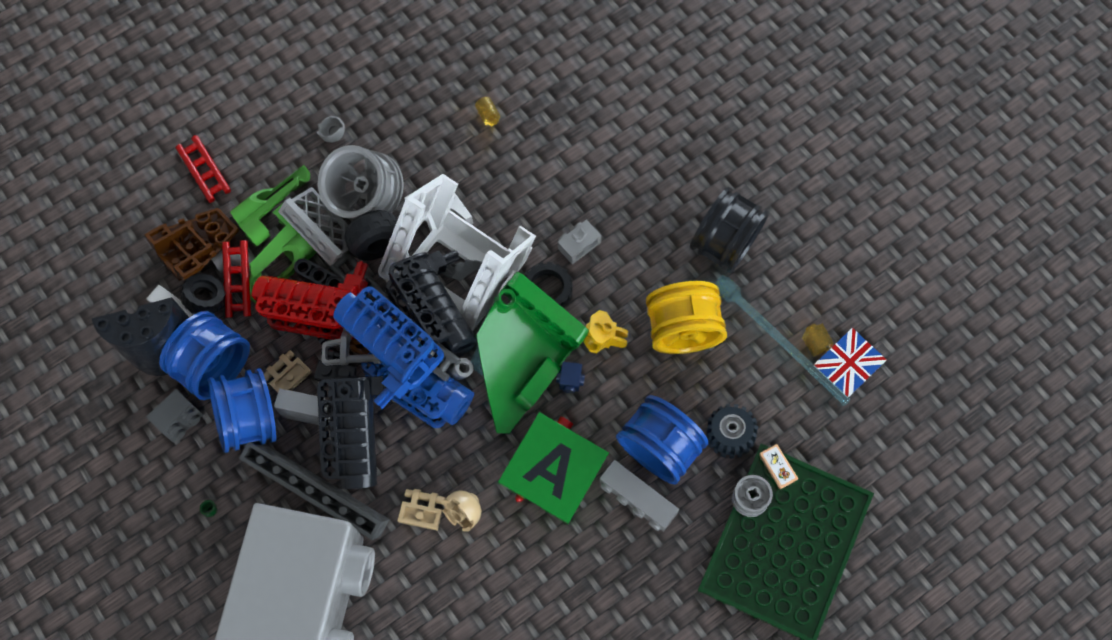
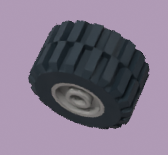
(731, 431)

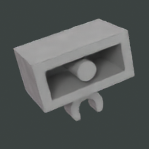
(579, 241)

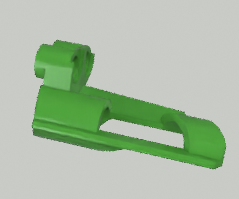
(255, 206)
(286, 241)

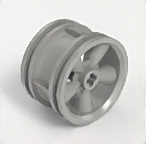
(380, 191)

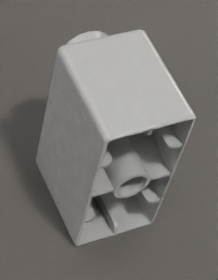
(295, 577)

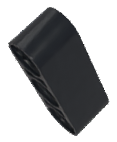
(315, 271)

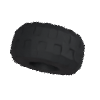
(370, 234)

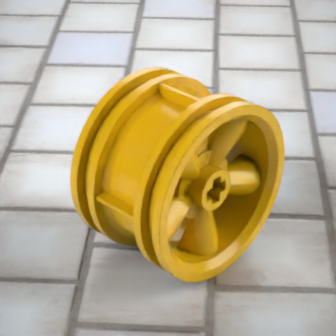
(686, 317)

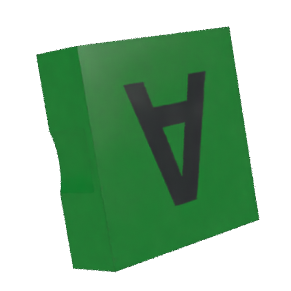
(553, 468)

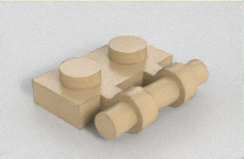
(290, 376)
(420, 515)

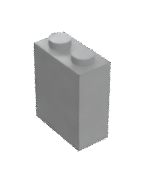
(299, 406)

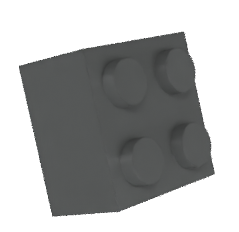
(174, 416)

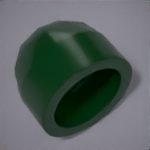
(208, 508)

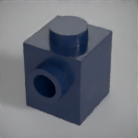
(570, 377)

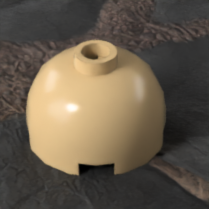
(463, 509)

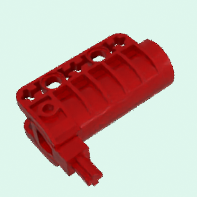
(305, 302)

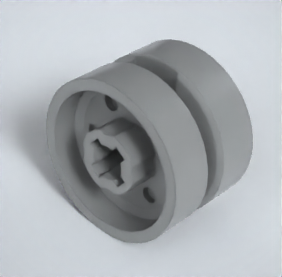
(762, 495)

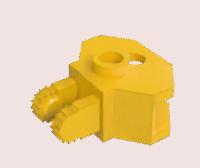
(604, 333)

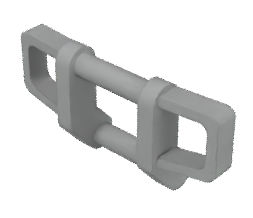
(345, 358)

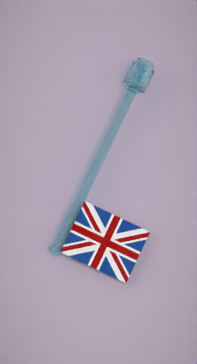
(838, 370)

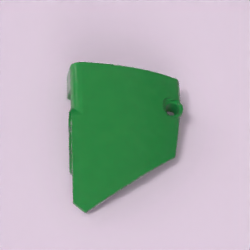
(523, 348)

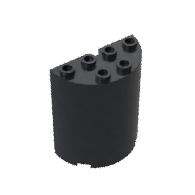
(143, 333)

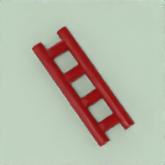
(205, 158)
(228, 287)

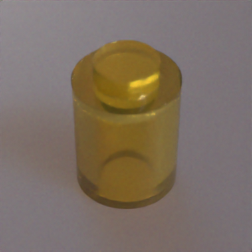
(487, 111)

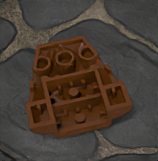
(191, 243)

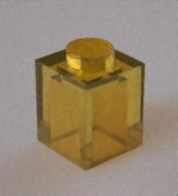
(817, 339)

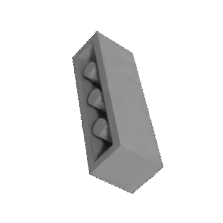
(639, 496)

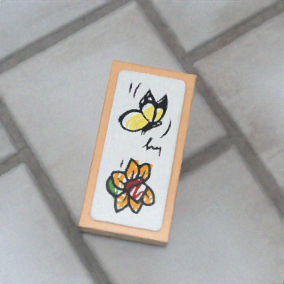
(778, 466)

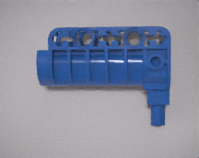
(388, 341)

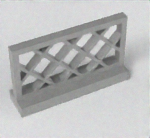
(312, 231)

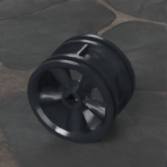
(729, 229)

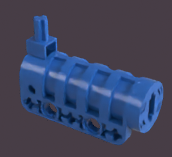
(445, 398)

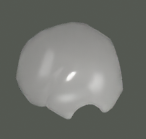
(331, 129)

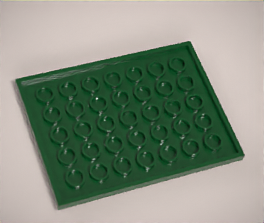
(791, 555)

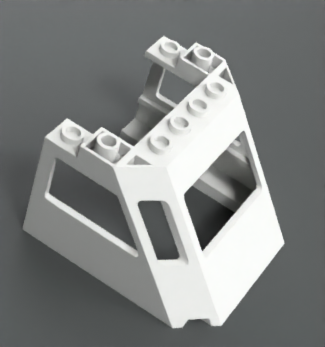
(459, 236)

